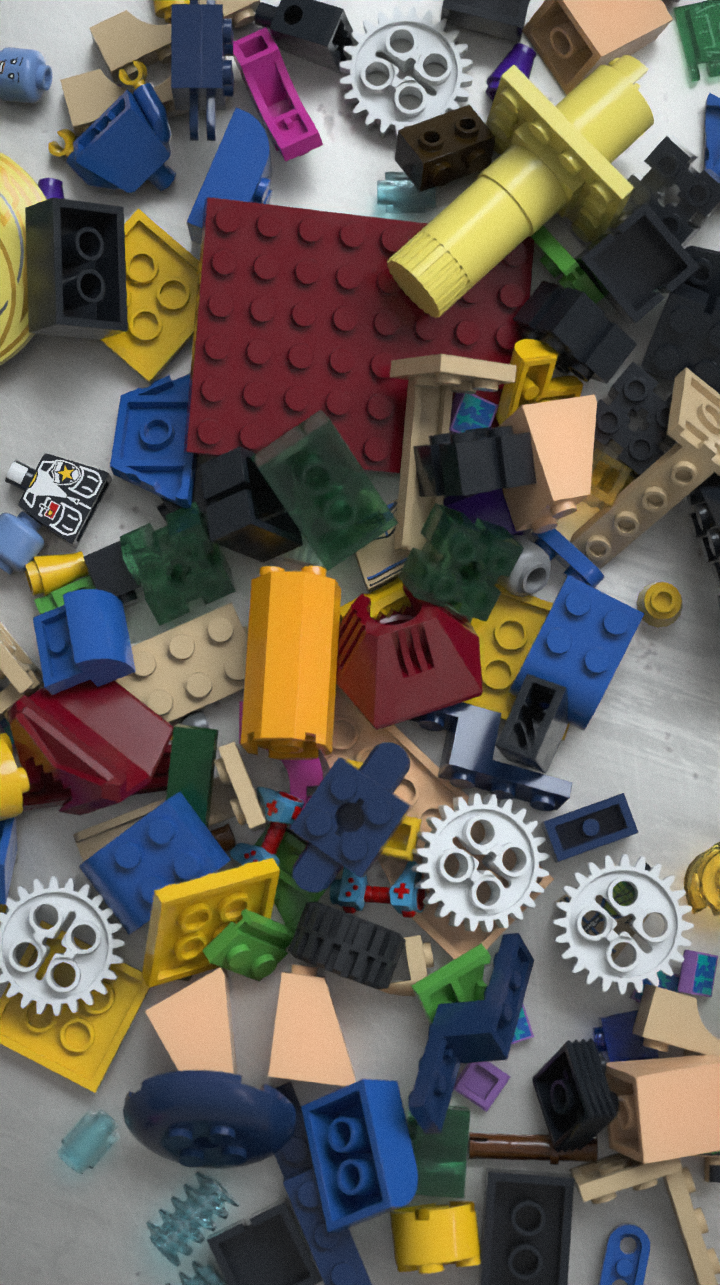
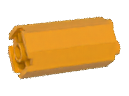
(291, 663)

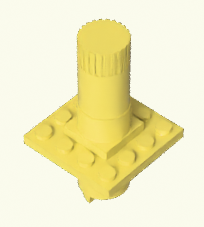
(547, 165)

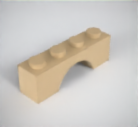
(129, 39)
(93, 93)
(673, 1020)

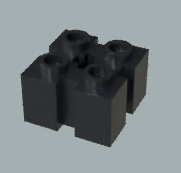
(671, 167)
(576, 331)
(634, 397)
(474, 462)

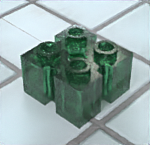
(460, 562)
(177, 564)
(442, 1155)

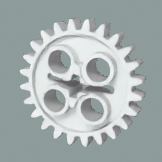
(429, 46)
(458, 893)
(650, 896)
(89, 965)

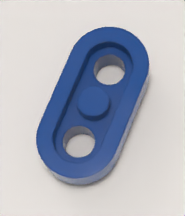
(574, 561)
(622, 1265)

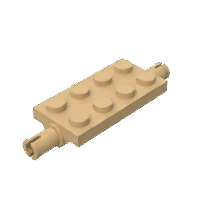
(190, 665)

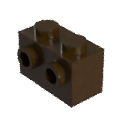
(444, 148)

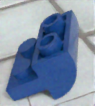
(84, 641)

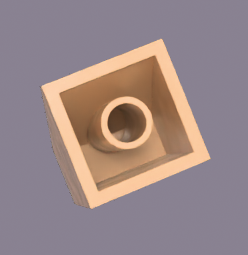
(584, 34)
(563, 459)
(198, 1025)
(308, 1032)
(665, 1107)

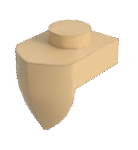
(418, 958)

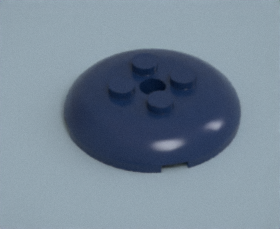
(209, 1119)

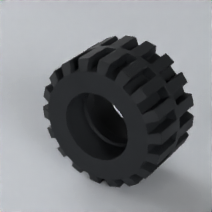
(347, 945)

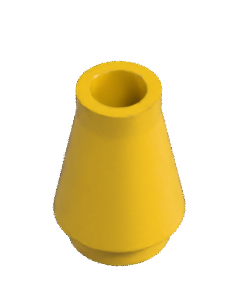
(54, 572)

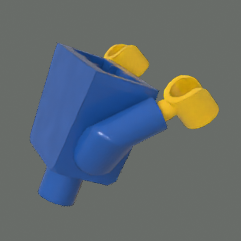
(124, 143)

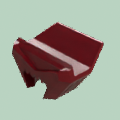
(407, 660)
(91, 740)

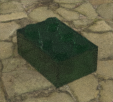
(324, 489)

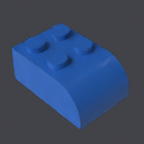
(238, 170)
(580, 647)
(156, 851)
(361, 1152)

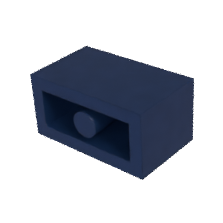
(589, 827)

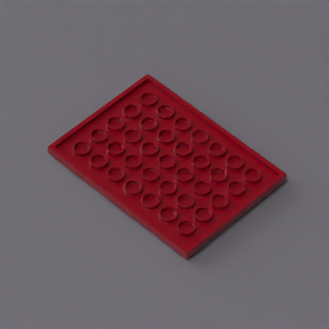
(308, 320)

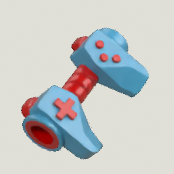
(281, 810)
(353, 892)

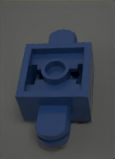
(199, 64)
(351, 817)

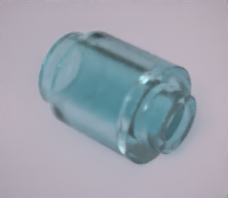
(402, 196)
(89, 1141)

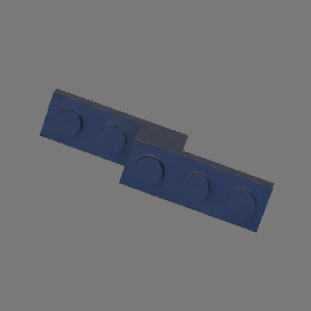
(470, 762)
(471, 1033)
(333, 1252)

